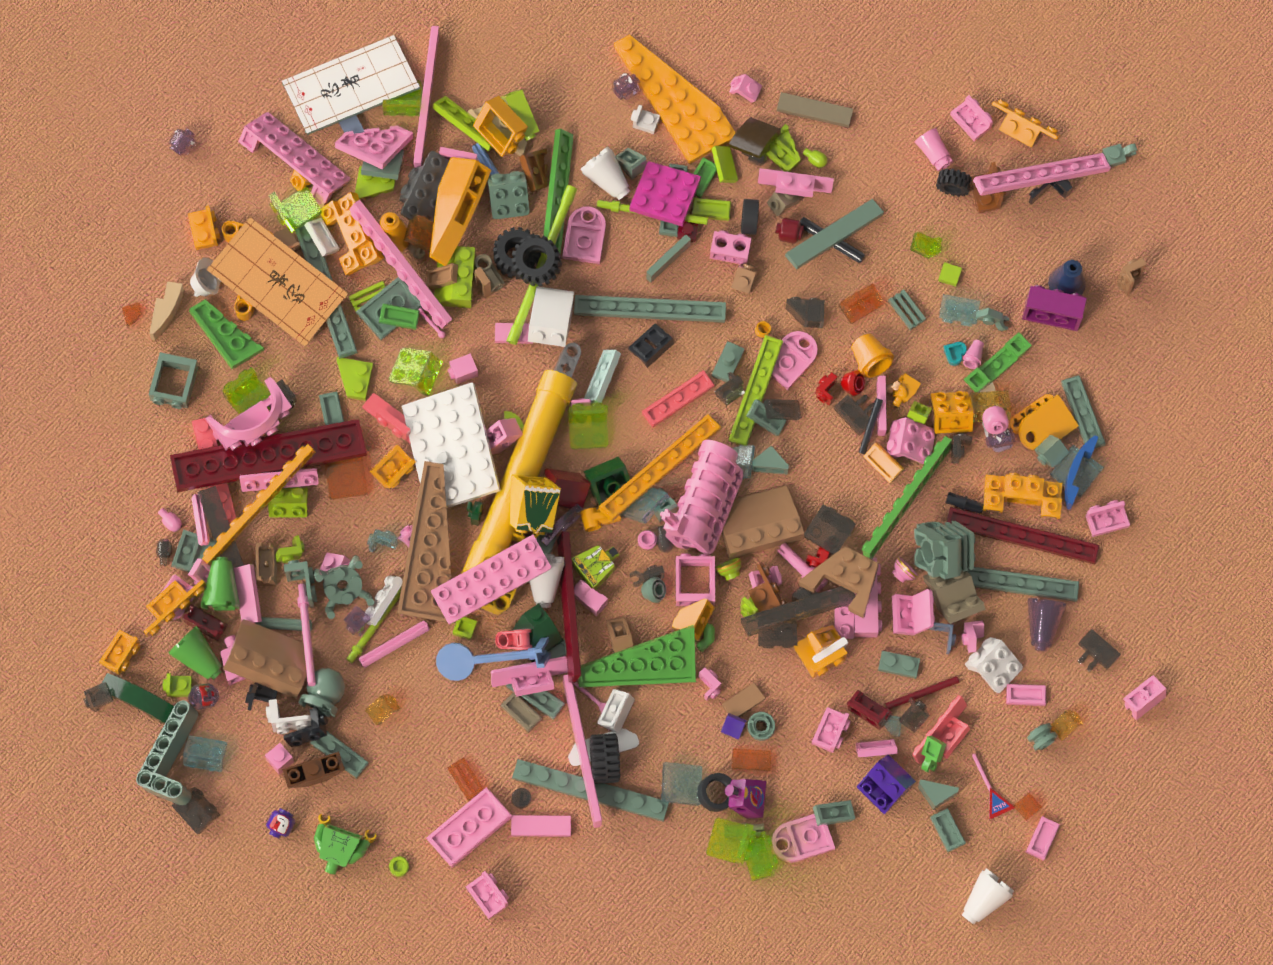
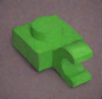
(933, 750)

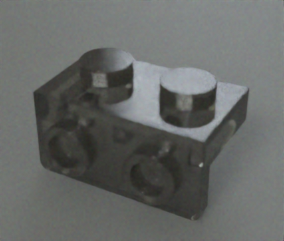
(781, 636)
(198, 811)

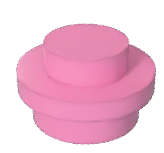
(647, 540)

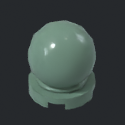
(326, 692)

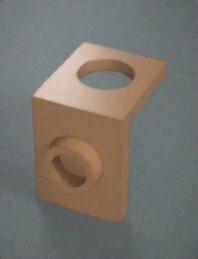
(288, 239)

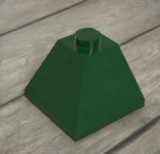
(540, 626)

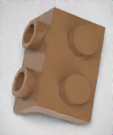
(1129, 273)

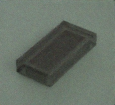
(782, 409)

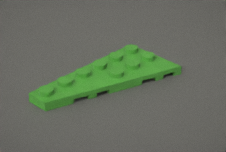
(652, 662)

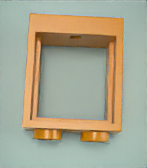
(492, 134)

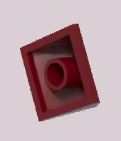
(573, 487)

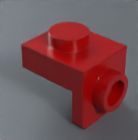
(826, 384)

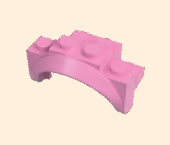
(253, 422)

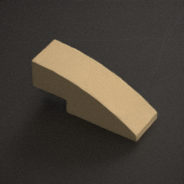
(166, 309)

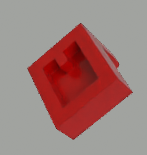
(814, 561)

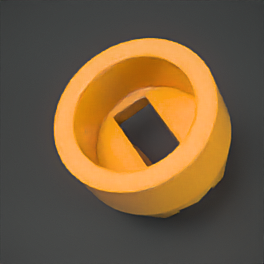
(764, 327)

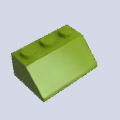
(459, 293)

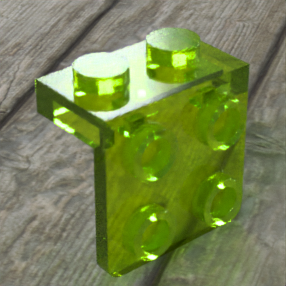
(405, 105)
(296, 209)
(416, 369)
(245, 391)
(588, 426)
(731, 841)
(761, 861)

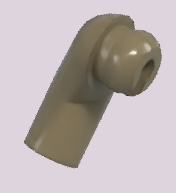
(416, 252)

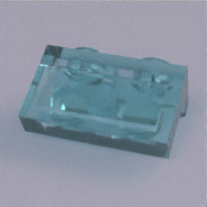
(204, 753)

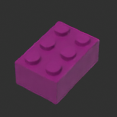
(1054, 308)

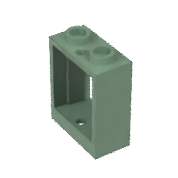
(177, 363)

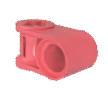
(513, 639)

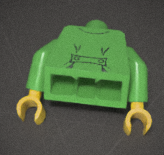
(339, 845)

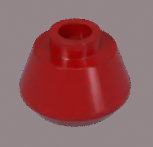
(853, 382)

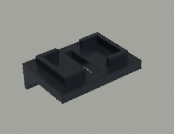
(646, 352)

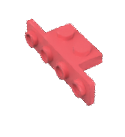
(387, 416)
(947, 729)

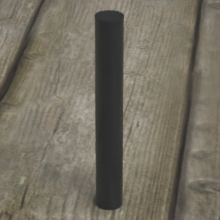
(870, 426)

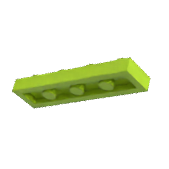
(460, 119)

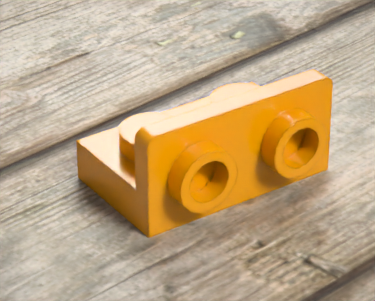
(203, 228)

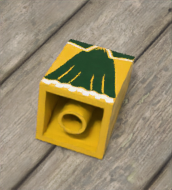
(533, 504)

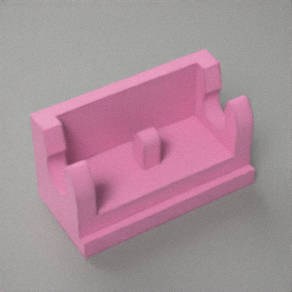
(1145, 697)

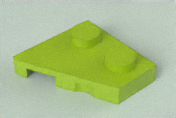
(783, 151)
(373, 186)
(355, 377)

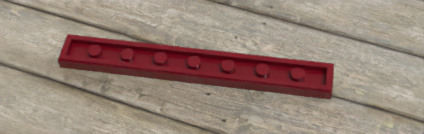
(1025, 536)
(569, 609)

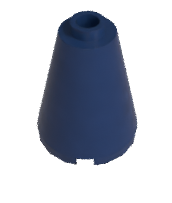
(1068, 278)

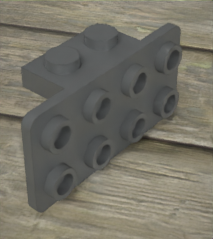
(422, 187)

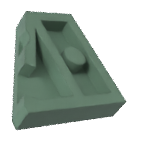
(189, 551)

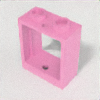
(701, 560)

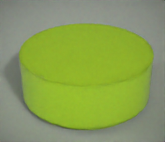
(399, 866)

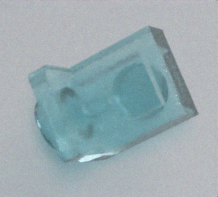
(385, 538)

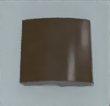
(754, 137)

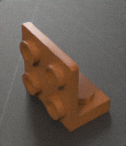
(991, 201)

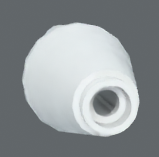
(607, 173)
(546, 584)
(986, 897)

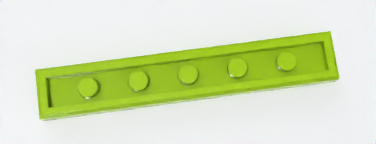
(755, 389)

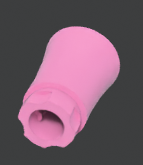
(934, 149)

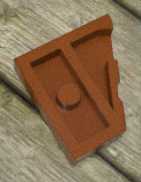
(535, 169)

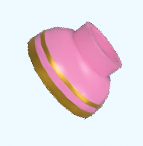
(903, 570)

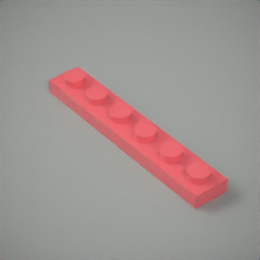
(205, 439)

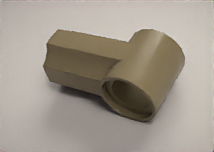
(490, 271)

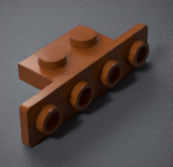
(766, 594)

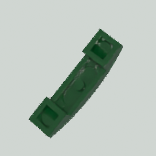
(138, 698)

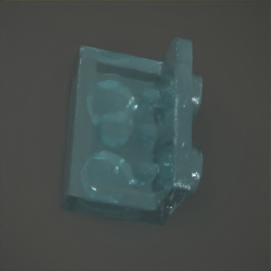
(959, 309)

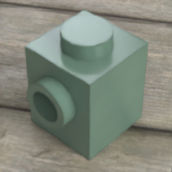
(1051, 451)

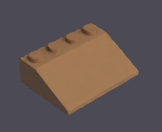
(761, 523)
(268, 658)

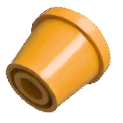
(871, 356)

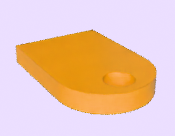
(1046, 420)

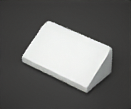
(616, 710)

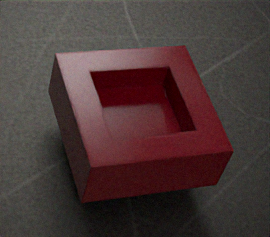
(688, 229)

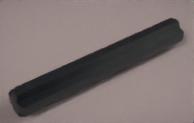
(843, 247)

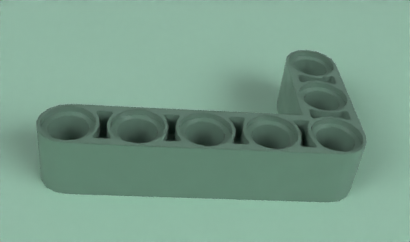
(163, 754)

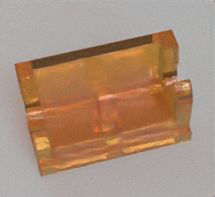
(861, 303)

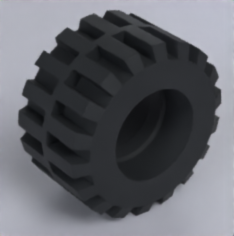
(508, 241)
(528, 248)
(605, 758)

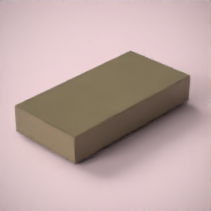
(521, 712)

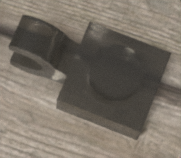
(652, 571)

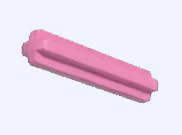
(200, 520)

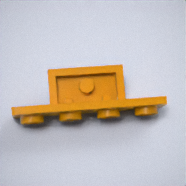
(1022, 127)
(169, 602)

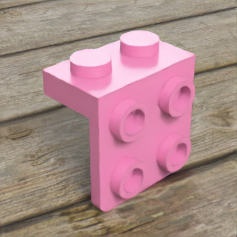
(910, 440)
(913, 613)

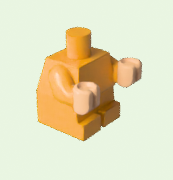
(903, 389)

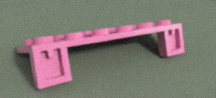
(295, 153)
(491, 579)

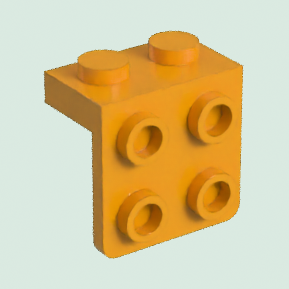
(820, 668)

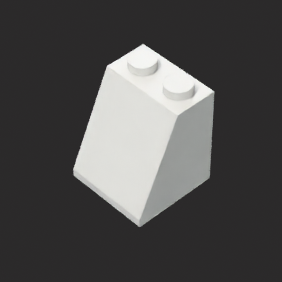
(551, 316)

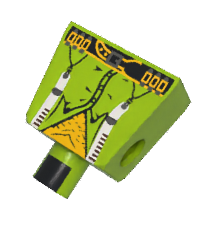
(595, 565)

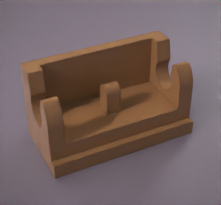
(266, 565)

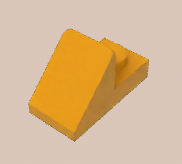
(823, 638)

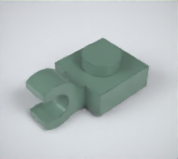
(1116, 154)
(992, 317)

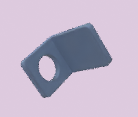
(946, 628)

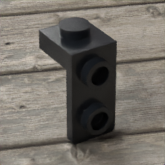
(1062, 187)
(260, 693)
(314, 732)

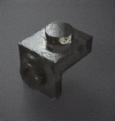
(730, 390)

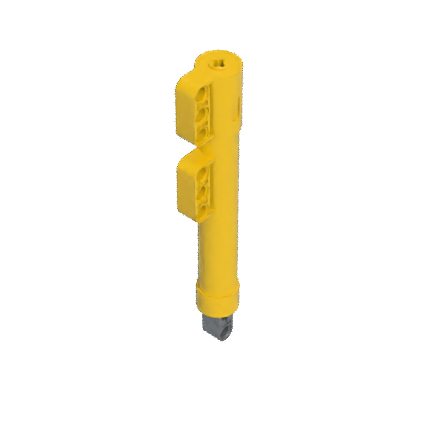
(527, 459)

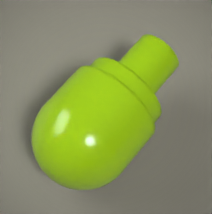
(816, 158)

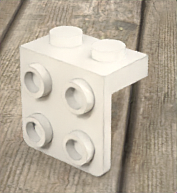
(994, 664)
(283, 725)

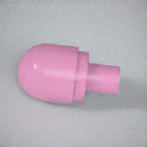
(170, 520)

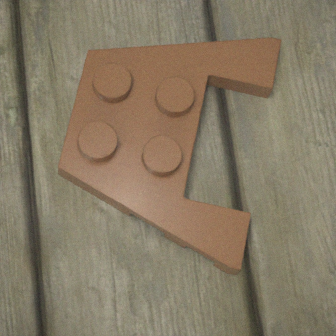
(849, 571)

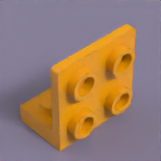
(952, 412)

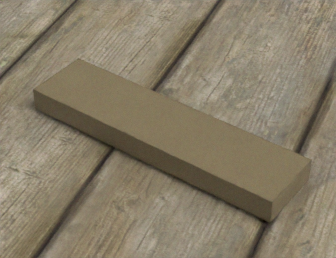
(814, 109)

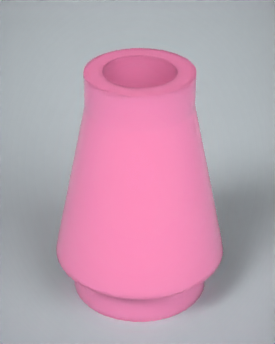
(973, 356)

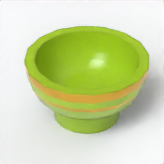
(729, 569)

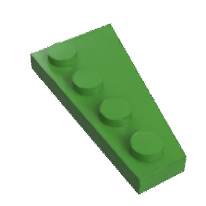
(225, 336)

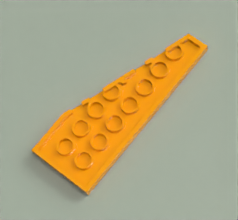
(685, 111)

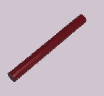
(923, 692)

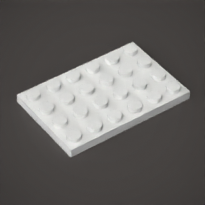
(452, 432)

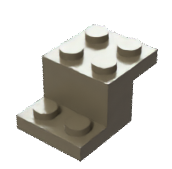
(955, 596)

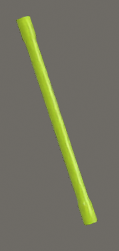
(517, 327)

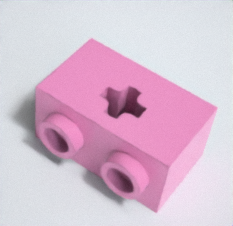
(503, 434)

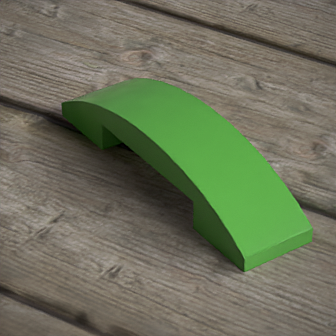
(998, 363)

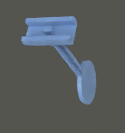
(457, 661)

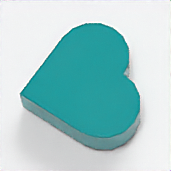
(955, 352)

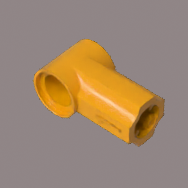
(594, 519)

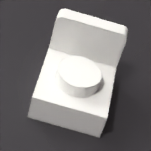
(645, 120)

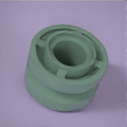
(761, 735)
(1042, 736)

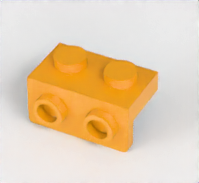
(393, 467)
(119, 652)

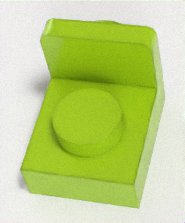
(919, 412)
(177, 685)

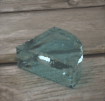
(893, 726)

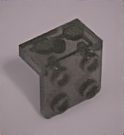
(829, 529)

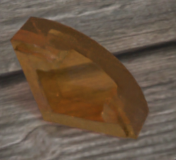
(131, 313)

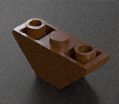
(313, 771)

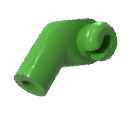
(709, 637)

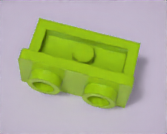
(289, 503)

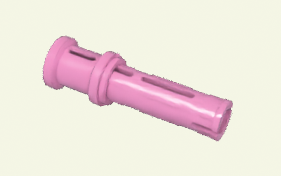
(798, 563)

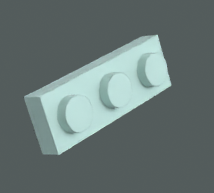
(602, 376)

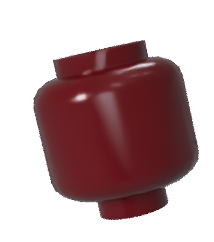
(789, 230)

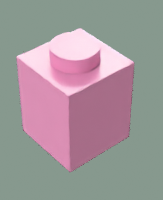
(462, 369)
(279, 758)

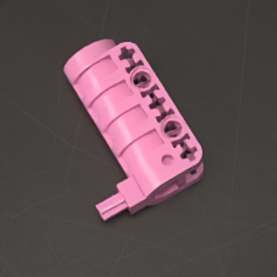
(705, 499)

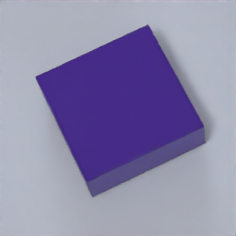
(733, 726)

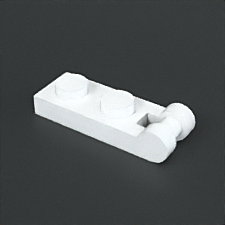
(383, 599)

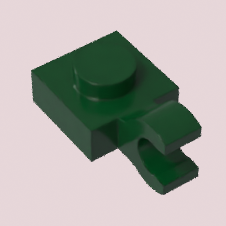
(475, 511)

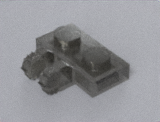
(853, 414)
(1098, 649)

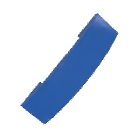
(1071, 490)

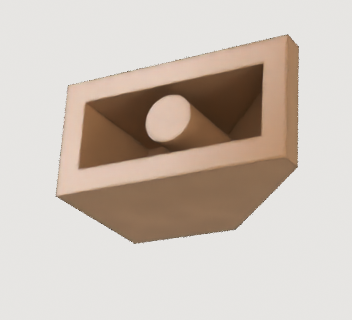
(619, 634)

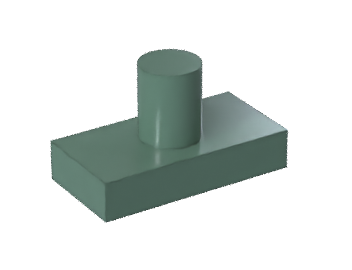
(728, 361)

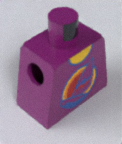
(747, 797)

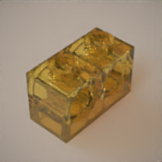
(983, 400)

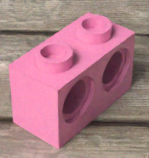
(729, 252)

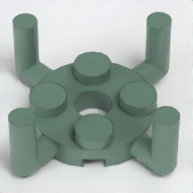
(347, 594)

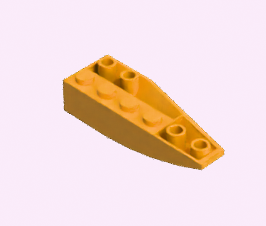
(455, 205)

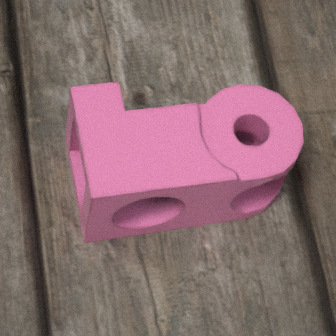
(590, 598)

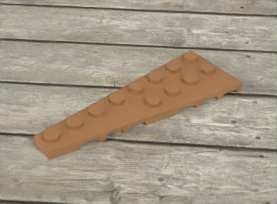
(428, 548)

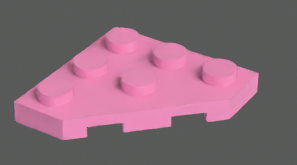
(375, 145)

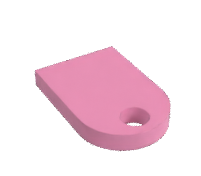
(584, 237)
(794, 359)
(803, 839)

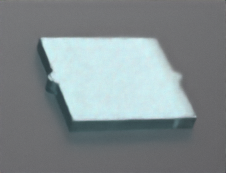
(745, 459)

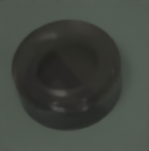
(521, 798)

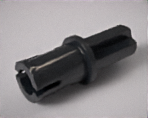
(964, 503)

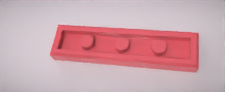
(678, 399)

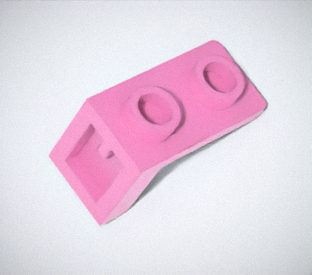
(844, 622)

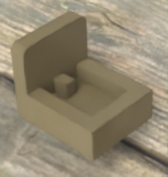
(779, 202)

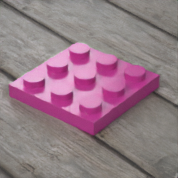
(665, 193)

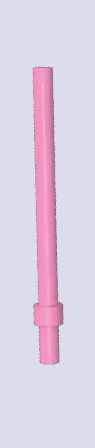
(303, 604)

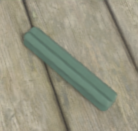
(282, 623)

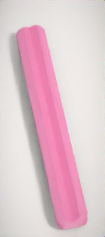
(394, 644)

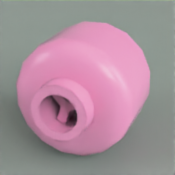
(995, 420)

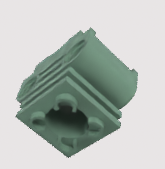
(944, 549)

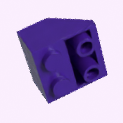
(886, 783)

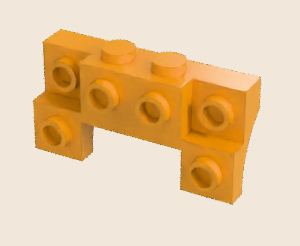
(361, 247)
(1022, 490)

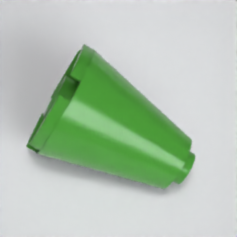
(221, 587)
(197, 654)

